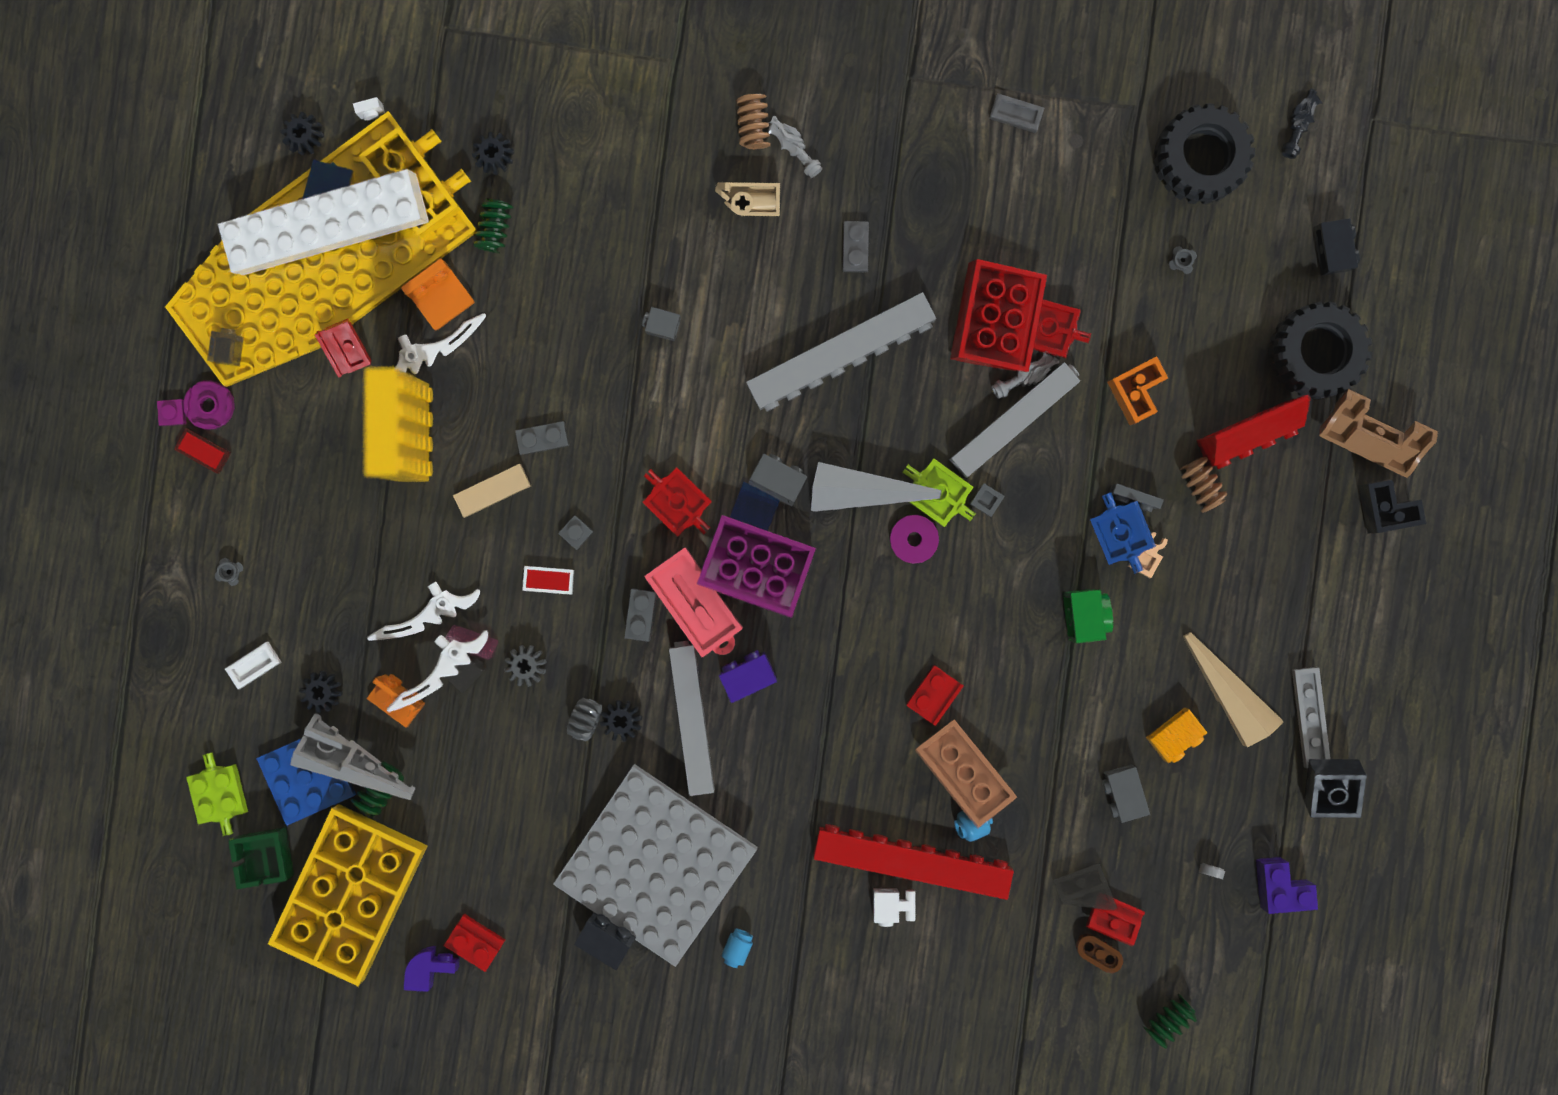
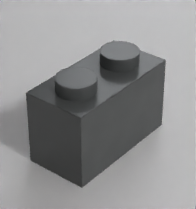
(778, 479)
(641, 615)
(1125, 793)

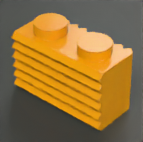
(1177, 736)

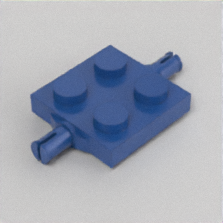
(1123, 532)

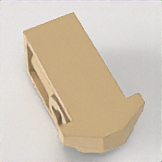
(763, 197)

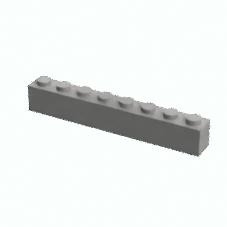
(841, 351)

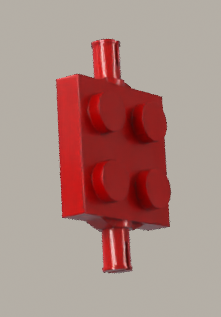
(1058, 329)
(677, 501)

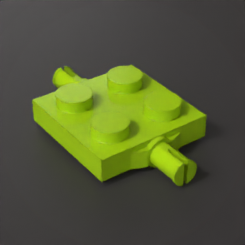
(952, 496)
(217, 794)

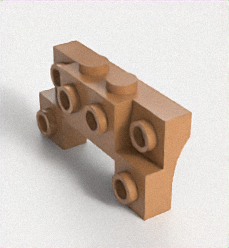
(1375, 440)

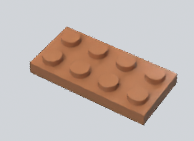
(966, 774)

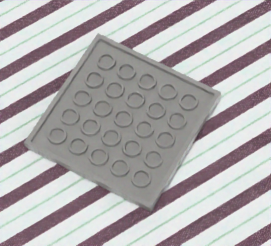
(655, 865)

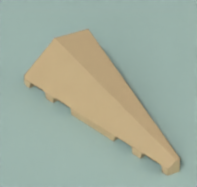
(1244, 709)

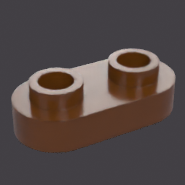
(1098, 953)

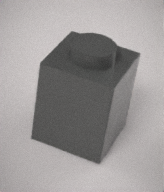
(661, 323)

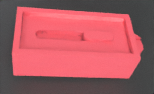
(695, 608)

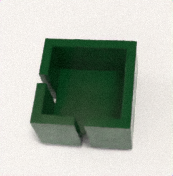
(264, 855)

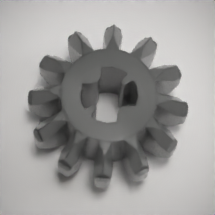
(517, 669)
(584, 719)

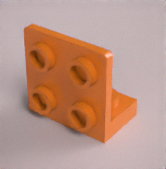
(438, 294)
(387, 691)

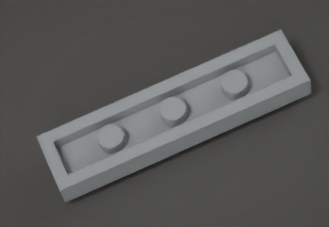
(1311, 714)

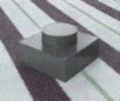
(987, 500)
(575, 532)

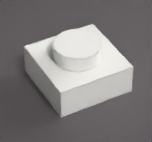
(369, 109)

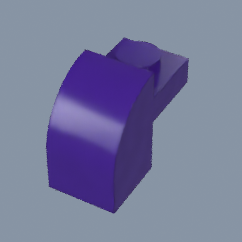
(421, 969)

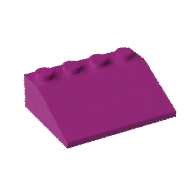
(756, 566)

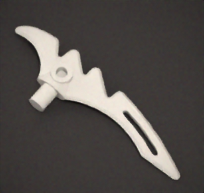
(413, 355)
(441, 604)
(452, 654)

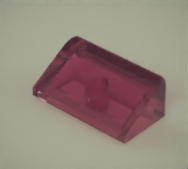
(464, 635)

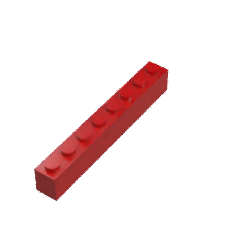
(913, 862)

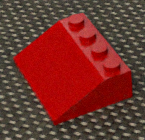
(998, 316)
(1255, 432)

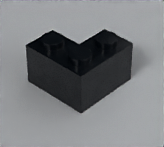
(1384, 513)

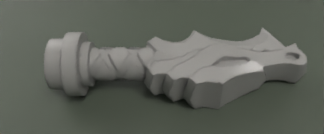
(791, 140)
(1036, 373)

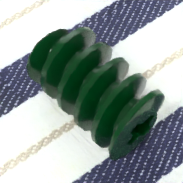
(492, 225)
(373, 800)
(1171, 1022)

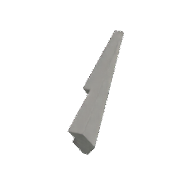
(847, 488)
(332, 755)

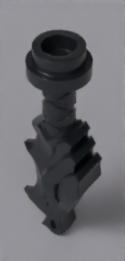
(1301, 117)

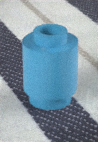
(737, 948)

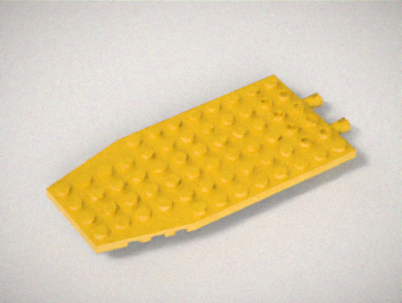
(288, 303)

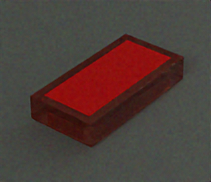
(202, 450)

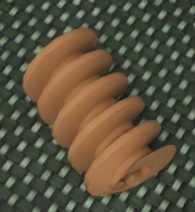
(751, 121)
(1204, 484)

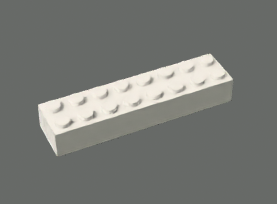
(323, 222)

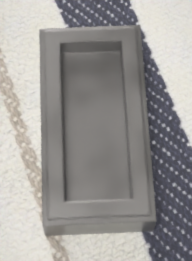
(1016, 113)

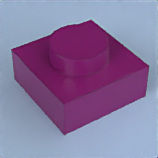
(171, 412)

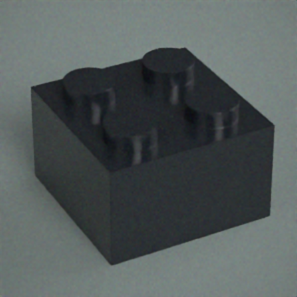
(1335, 788)

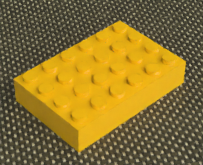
(397, 426)
(347, 894)

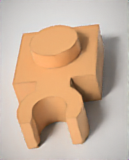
(1150, 559)

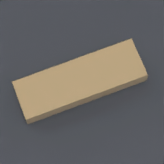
(492, 490)

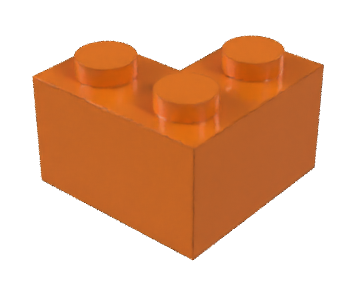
(1132, 387)

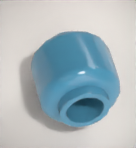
(967, 830)

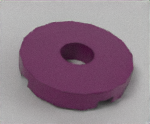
(221, 412)
(928, 543)

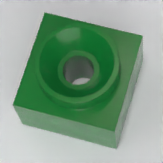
(1087, 615)

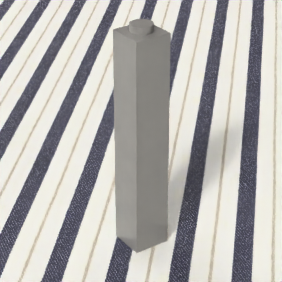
(1015, 419)
(691, 718)

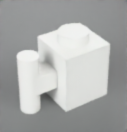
(887, 906)

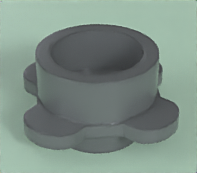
(1188, 255)
(225, 565)

